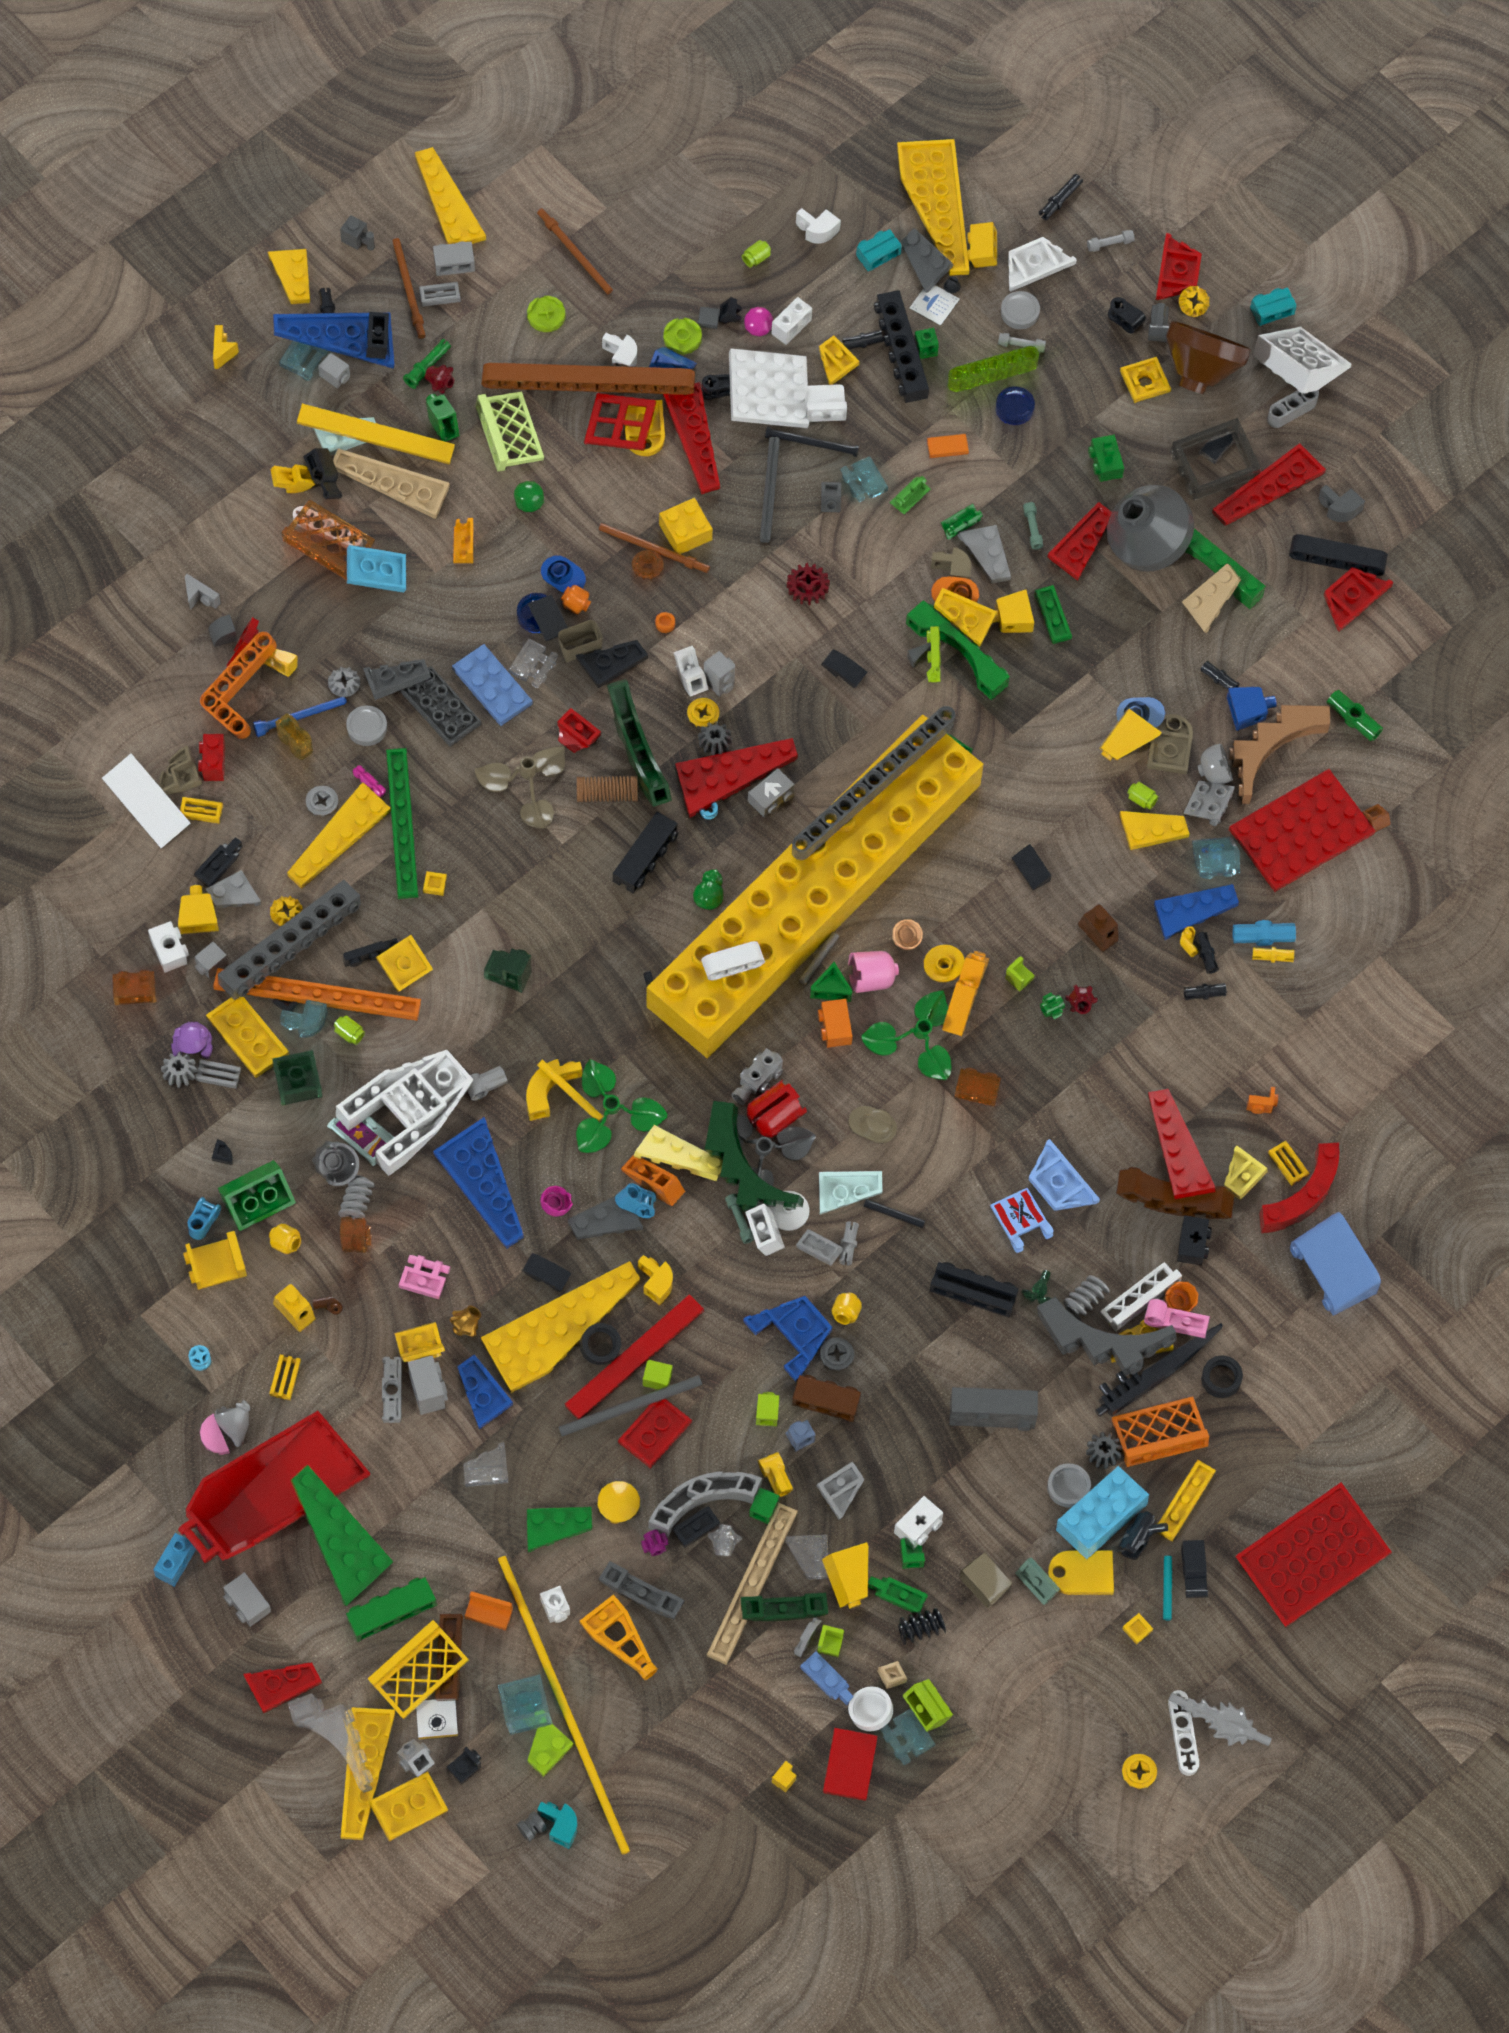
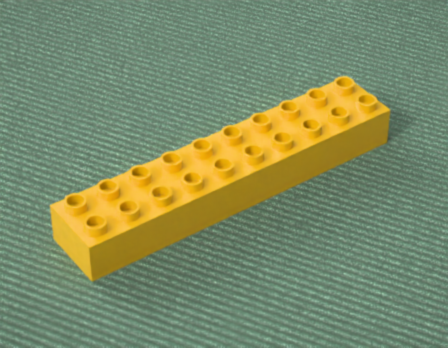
(806, 900)

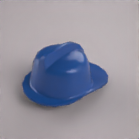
(562, 573)

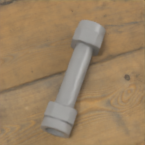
(1095, 244)
(1004, 340)

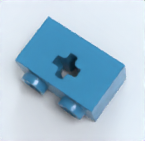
(174, 1559)

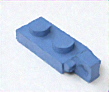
(826, 1678)

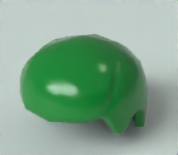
(528, 496)

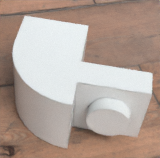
(819, 229)
(624, 350)
(689, 672)

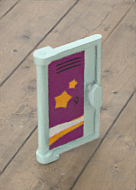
(363, 1136)

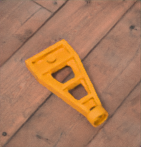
(606, 1615)

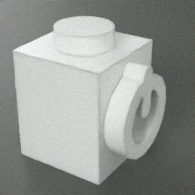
(555, 1604)

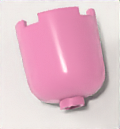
(872, 971)

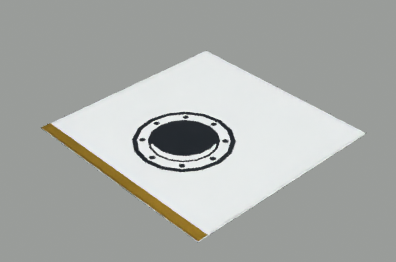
(436, 1719)

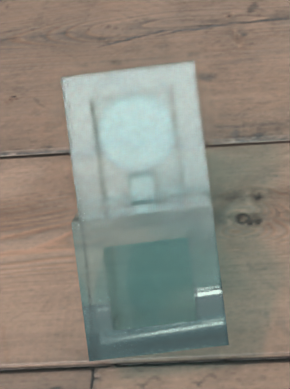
(307, 1023)

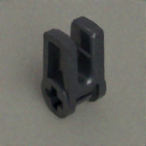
(718, 385)

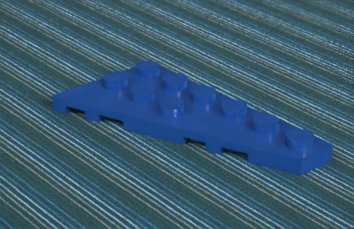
(333, 332)
(478, 1173)

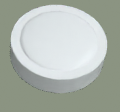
(870, 1708)

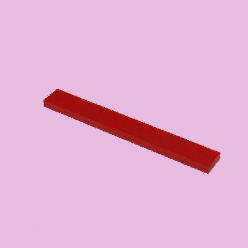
(634, 1357)

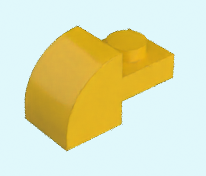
(293, 479)

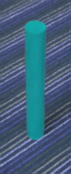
(1167, 1589)

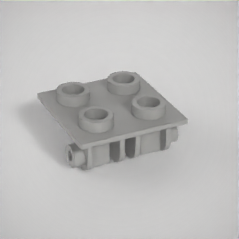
(1209, 801)

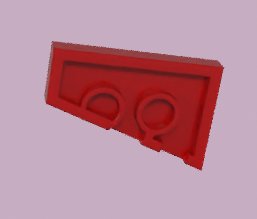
(281, 1685)

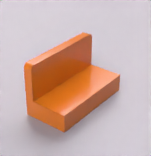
(489, 1610)

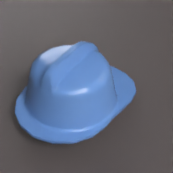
(1146, 707)

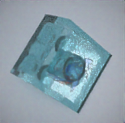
(1216, 857)

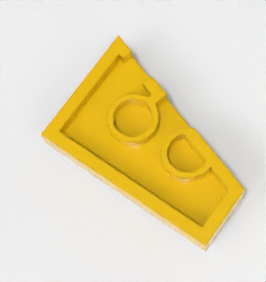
(293, 273)
(965, 614)

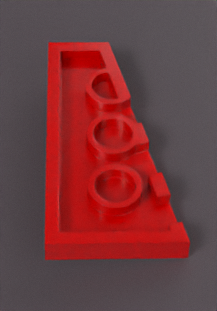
(1080, 543)

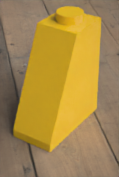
(1127, 736)
(849, 1574)

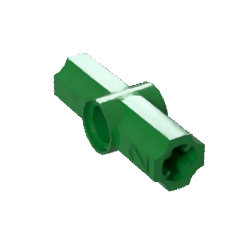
(1346, 707)

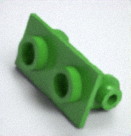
(910, 494)

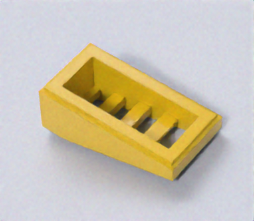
(282, 662)

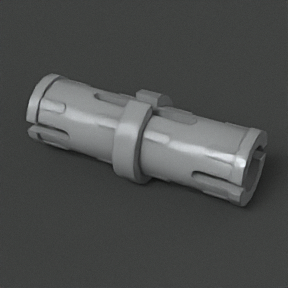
(848, 1243)

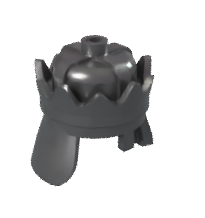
(336, 1163)

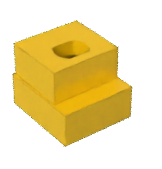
(784, 1777)

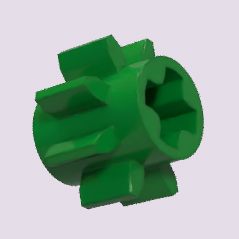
(1052, 1005)

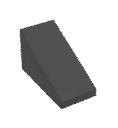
(917, 654)

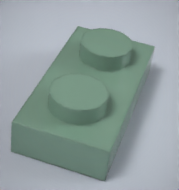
(1037, 1581)

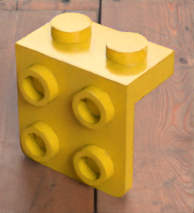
(419, 1342)

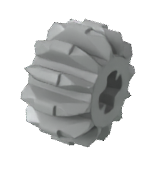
(173, 1075)

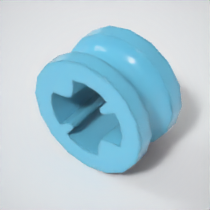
(707, 815)

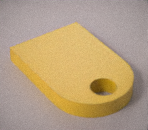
(656, 433)
(1084, 1575)

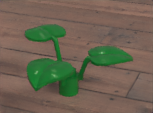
(932, 1013)
(593, 1135)

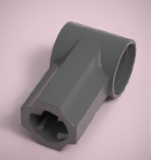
(1159, 323)

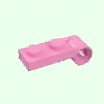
(1184, 1322)

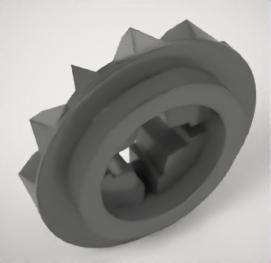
(843, 1346)

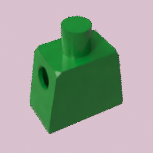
(438, 410)

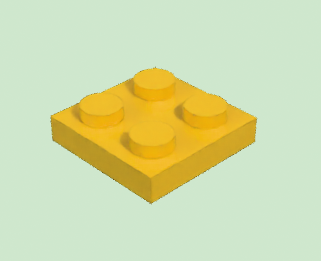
(404, 963)

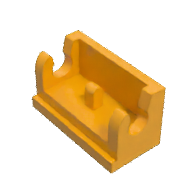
(463, 541)

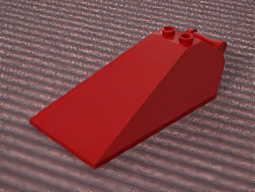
(255, 1491)

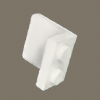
(826, 403)

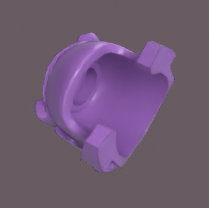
(191, 1039)

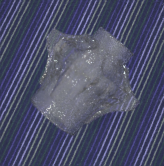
(724, 1540)

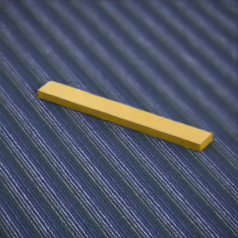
(375, 434)

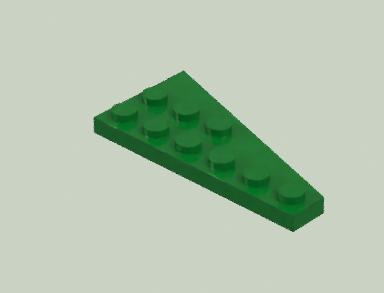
(345, 1545)

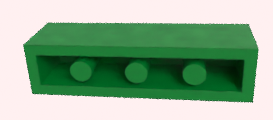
(391, 1609)

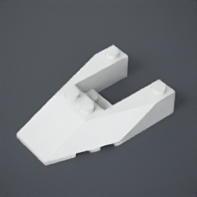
(418, 1095)

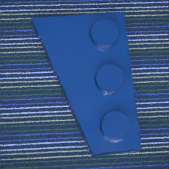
(483, 1391)

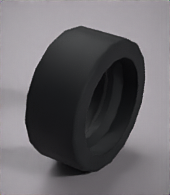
(600, 1327)
(1222, 1361)

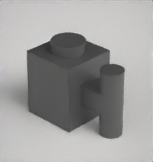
(355, 233)

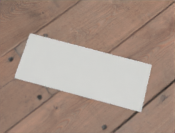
(146, 800)

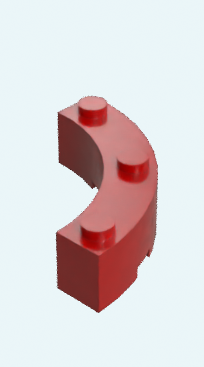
(1303, 1203)

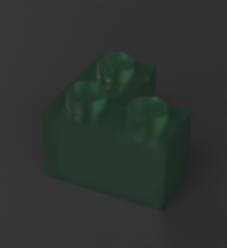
(509, 968)

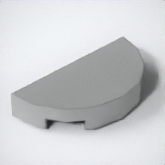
(807, 1636)

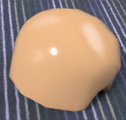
(907, 934)

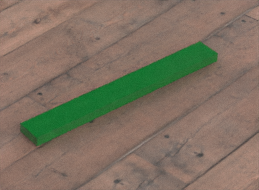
(402, 823)

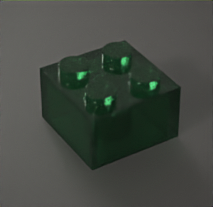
(297, 1077)

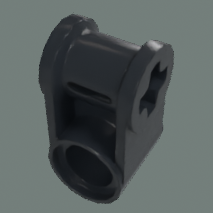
(1126, 316)

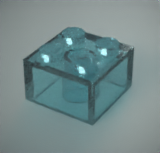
(525, 1704)

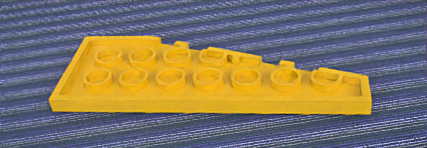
(544, 1336)

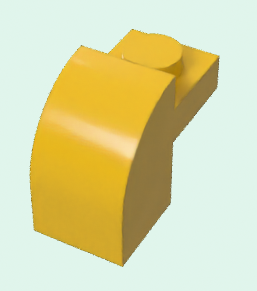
(660, 1281)

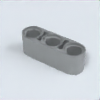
(1290, 413)

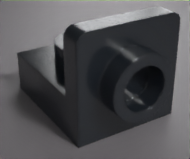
(465, 1765)

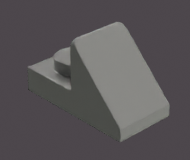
(197, 590)

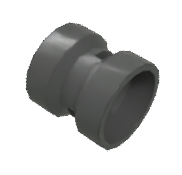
(531, 1826)

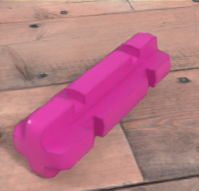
(369, 780)

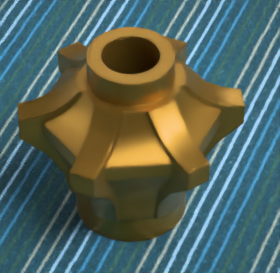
(466, 1321)

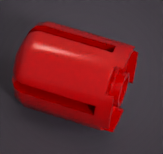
(775, 1109)

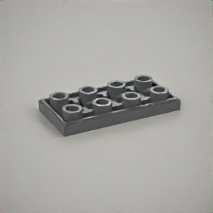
(442, 708)

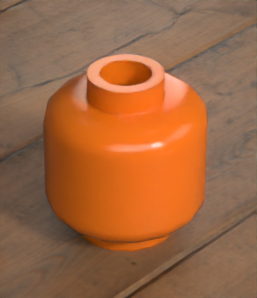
(575, 599)

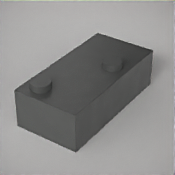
(993, 1408)

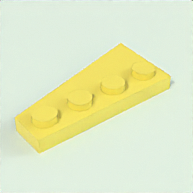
(672, 1150)

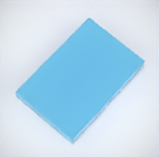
(376, 568)

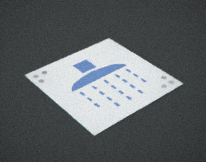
(934, 304)

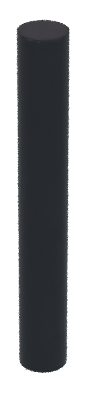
(894, 1213)

